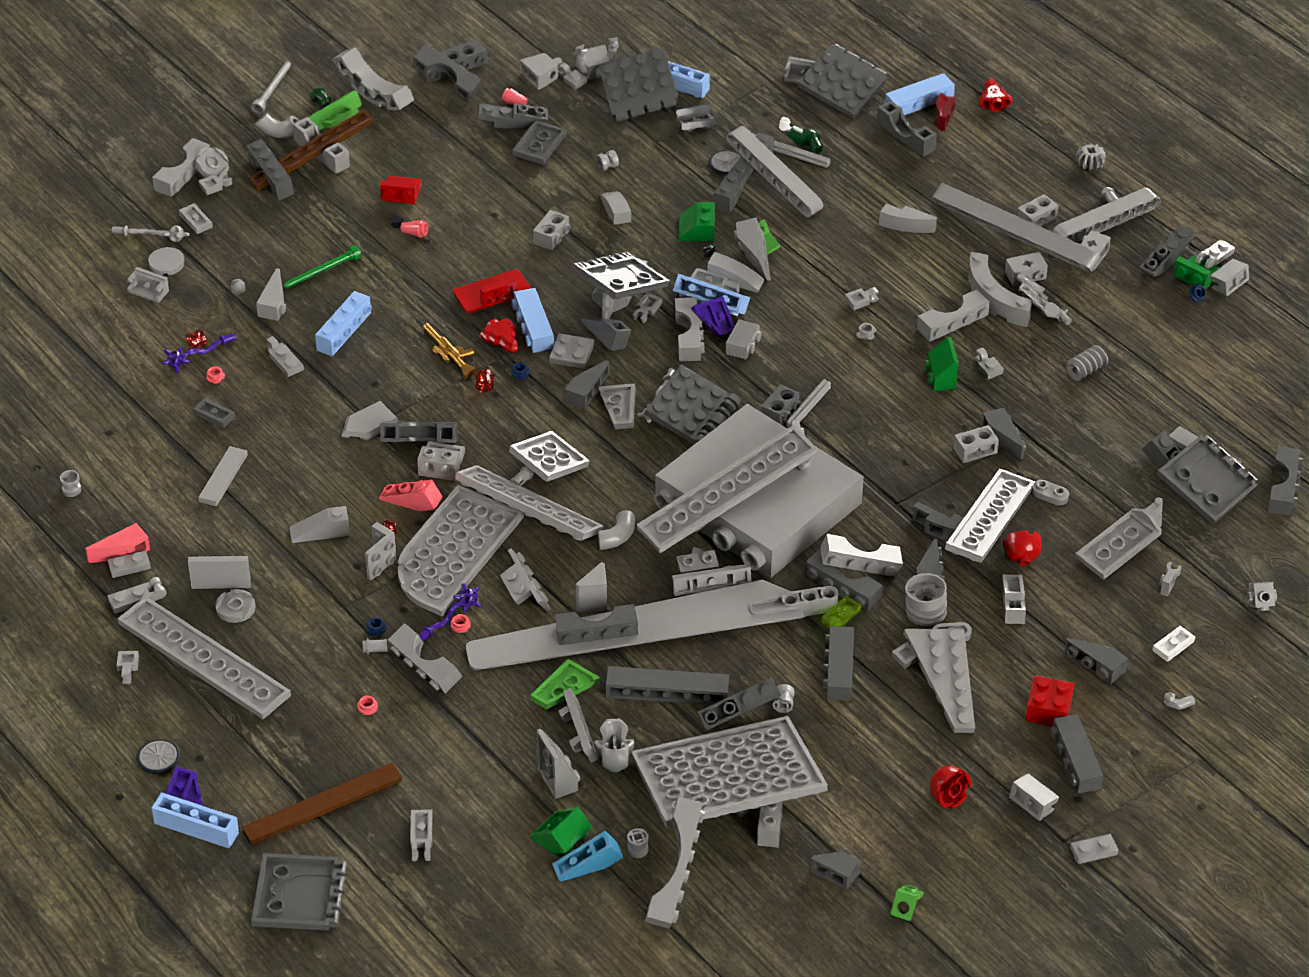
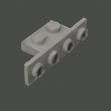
(520, 582)

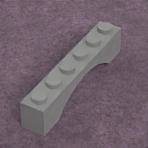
(684, 821)

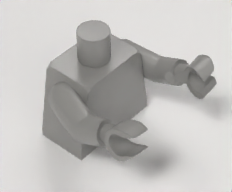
(589, 59)

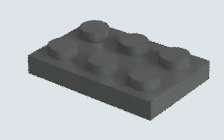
(539, 142)

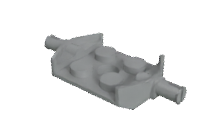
(1035, 292)

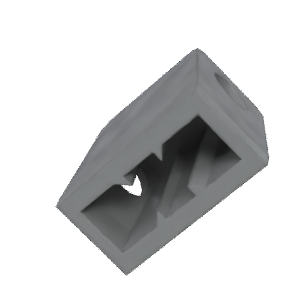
(540, 69)

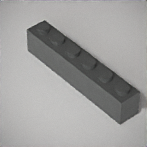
(666, 685)

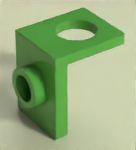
(771, 242)
(909, 895)

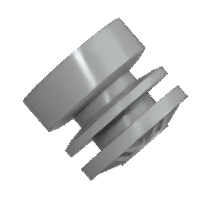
(926, 599)

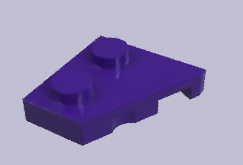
(715, 316)
(185, 786)

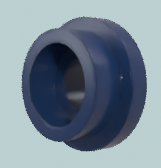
(1197, 292)
(519, 370)
(376, 626)

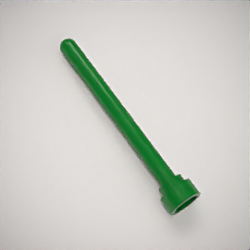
(352, 253)

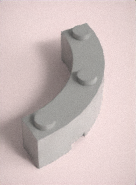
(370, 84)
(1002, 302)

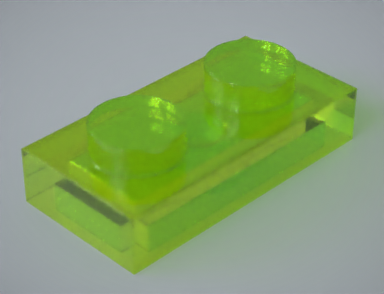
(841, 612)

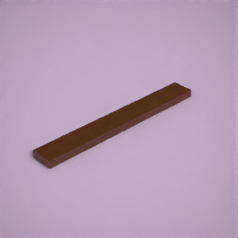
(316, 146)
(321, 803)

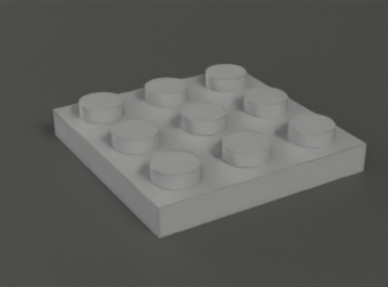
(549, 456)

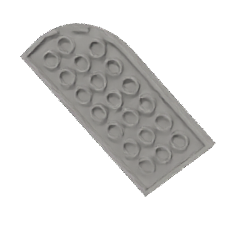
(453, 547)

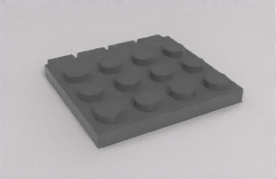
(842, 80)
(639, 84)
(1208, 478)
(299, 892)

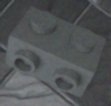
(694, 117)

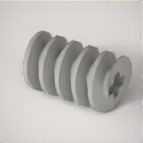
(1086, 362)

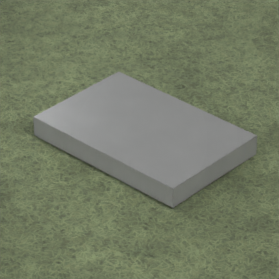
(219, 572)

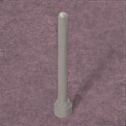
(258, 105)

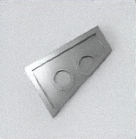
(620, 404)

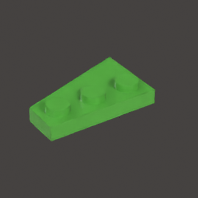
(565, 677)

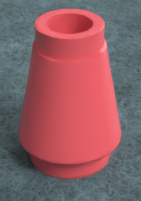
(511, 96)
(415, 228)

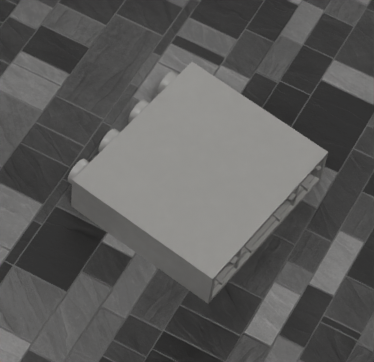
(776, 520)

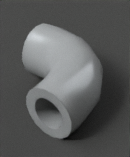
(276, 128)
(619, 533)

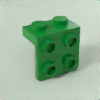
(1192, 272)

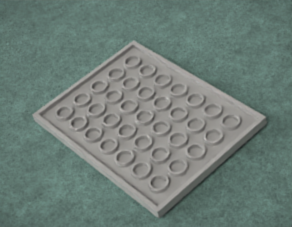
(730, 769)

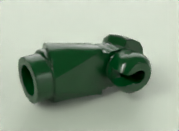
(319, 93)

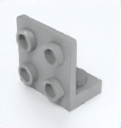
(383, 551)

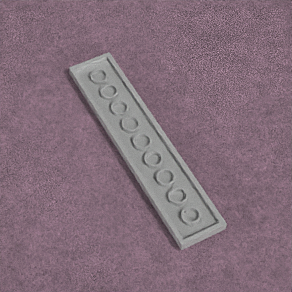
(726, 489)
(204, 657)

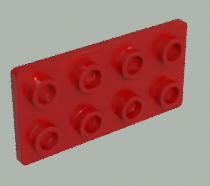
(490, 291)

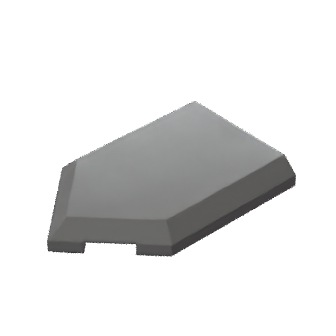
(367, 421)

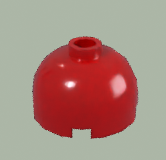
(1022, 547)
(949, 786)

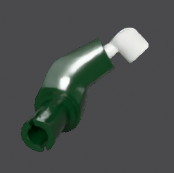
(801, 136)

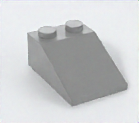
(753, 244)
(555, 767)

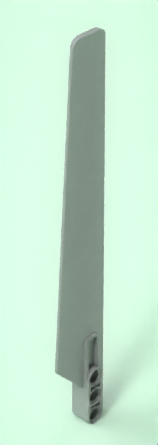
(663, 620)

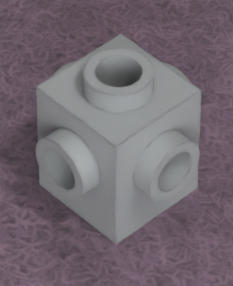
(1261, 595)

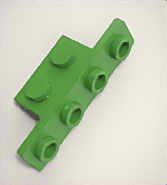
(337, 111)

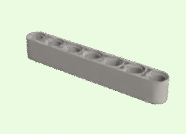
(775, 171)
(1109, 215)

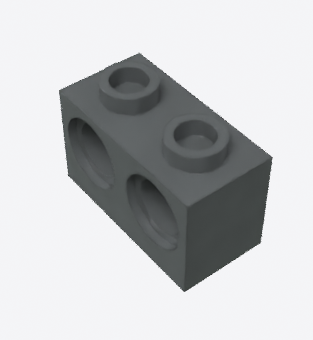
(781, 404)

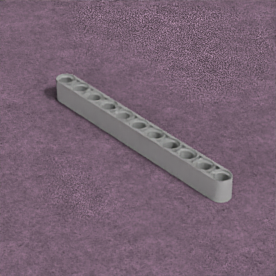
(1016, 227)

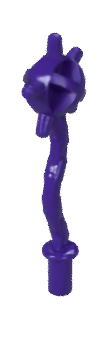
(176, 359)
(467, 598)

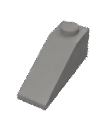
(271, 301)
(322, 525)

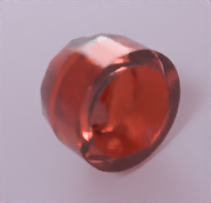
(390, 524)

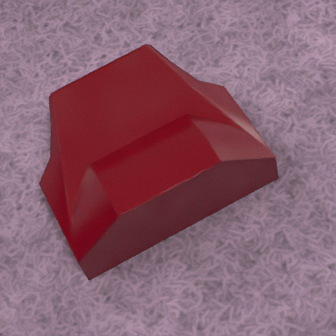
(945, 109)

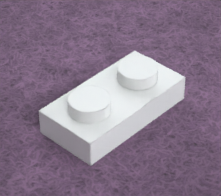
(1173, 643)

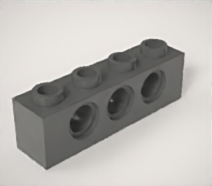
(467, 55)

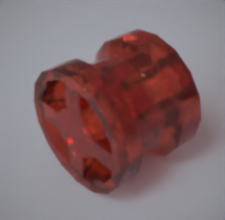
(196, 339)
(484, 380)

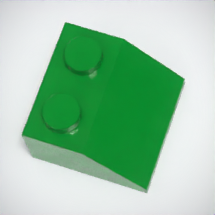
(698, 223)
(942, 366)
(562, 831)

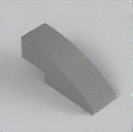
(616, 207)
(907, 219)
(736, 272)
(1013, 599)

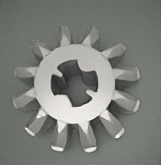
(1090, 157)

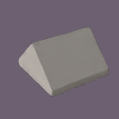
(592, 591)

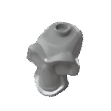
(614, 747)

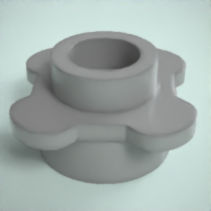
(866, 331)

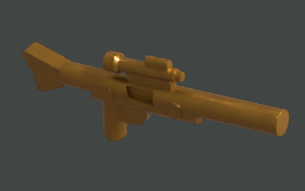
(455, 353)

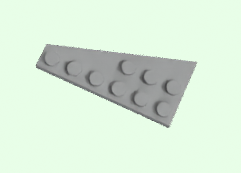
(945, 666)

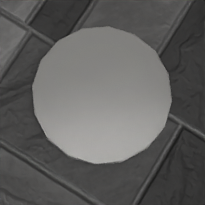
(211, 162)
(166, 261)
(235, 606)

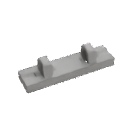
(710, 579)
(574, 712)

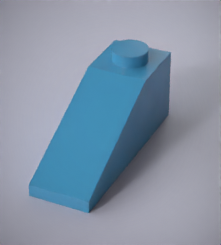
(590, 857)

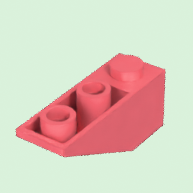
(413, 495)
(124, 542)

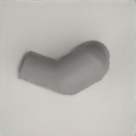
(1179, 704)

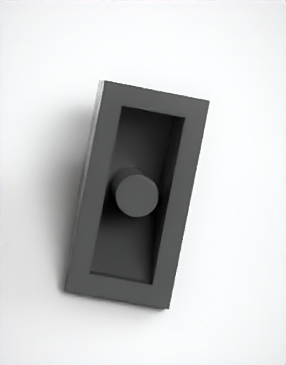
(836, 868)

